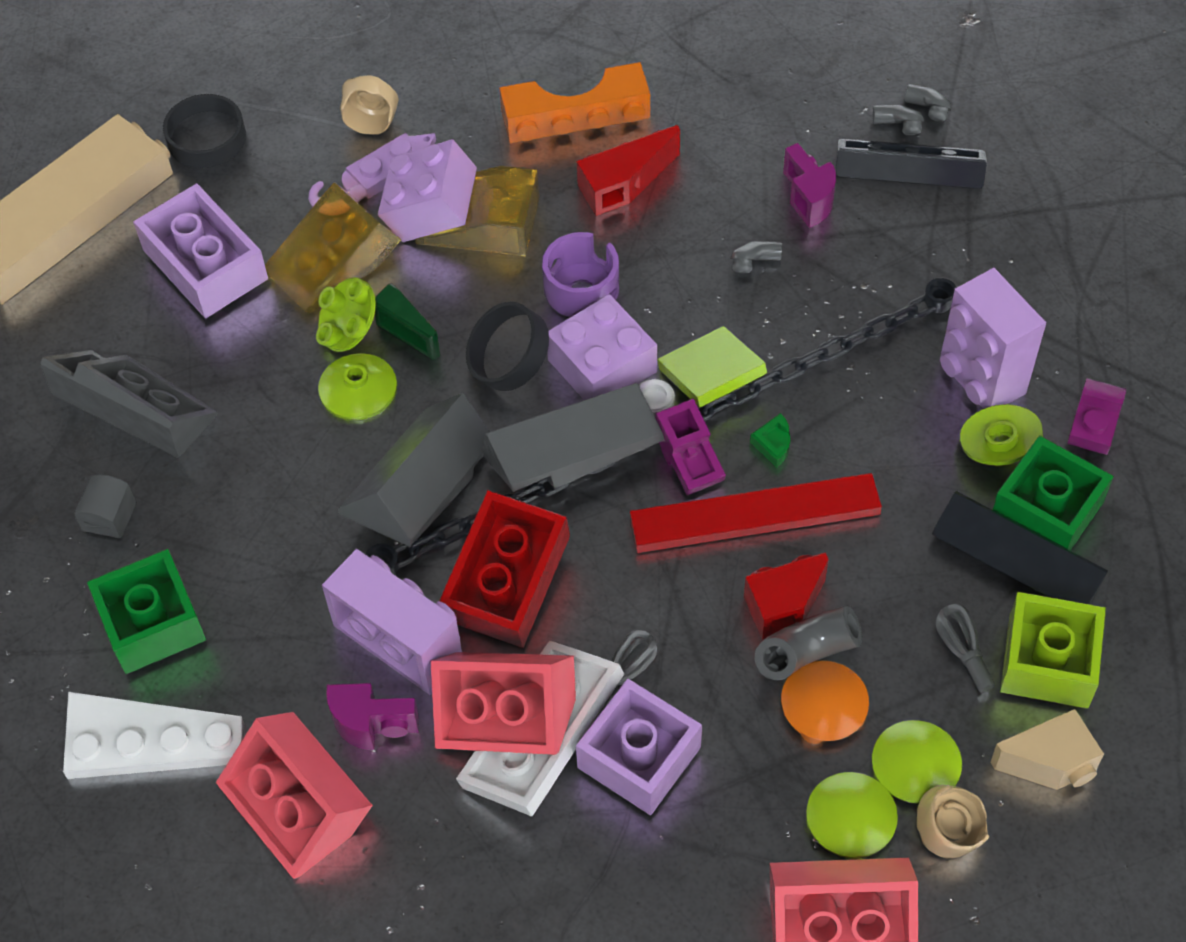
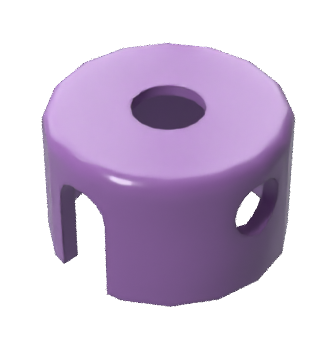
(576, 264)

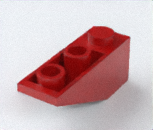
(623, 172)

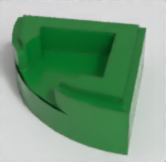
(773, 440)

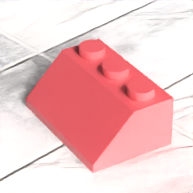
(502, 701)
(292, 792)
(844, 901)

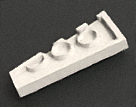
(139, 737)

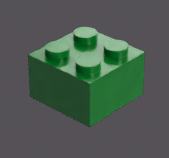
(1053, 493)
(146, 611)

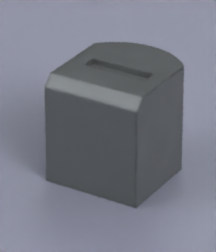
(105, 506)

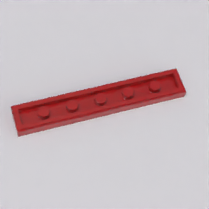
(755, 512)

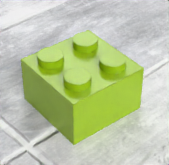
(1053, 650)

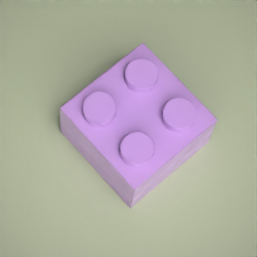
(427, 191)
(602, 349)
(639, 746)

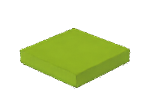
(712, 366)

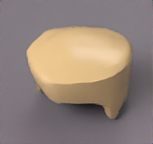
(368, 104)
(951, 821)

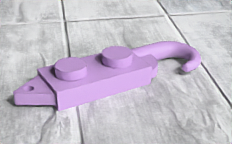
(369, 173)

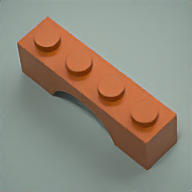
(536, 113)

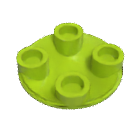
(345, 314)
(914, 759)
(851, 815)

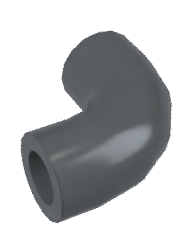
(808, 642)

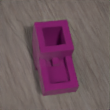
(811, 185)
(1096, 416)
(689, 447)
(361, 716)

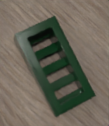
(405, 322)

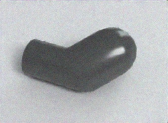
(755, 250)

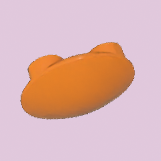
(825, 701)

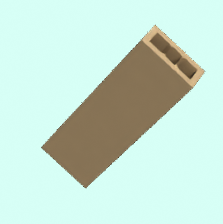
(76, 199)

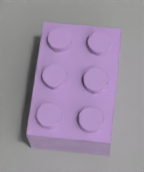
(201, 250)
(991, 340)
(390, 617)

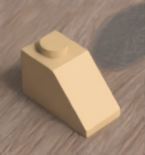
(1051, 753)

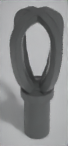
(971, 659)
(643, 660)

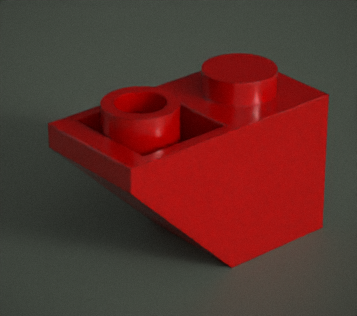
(785, 592)

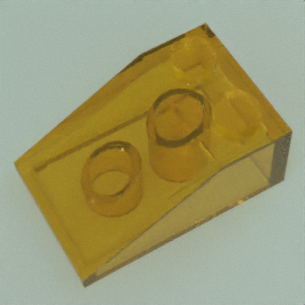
(498, 213)
(328, 246)

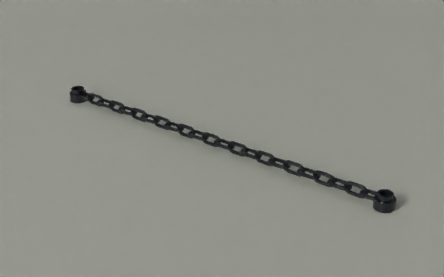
(935, 289)

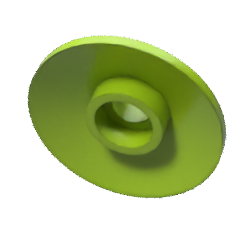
(357, 398)
(1000, 434)

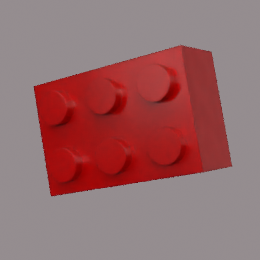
(506, 568)

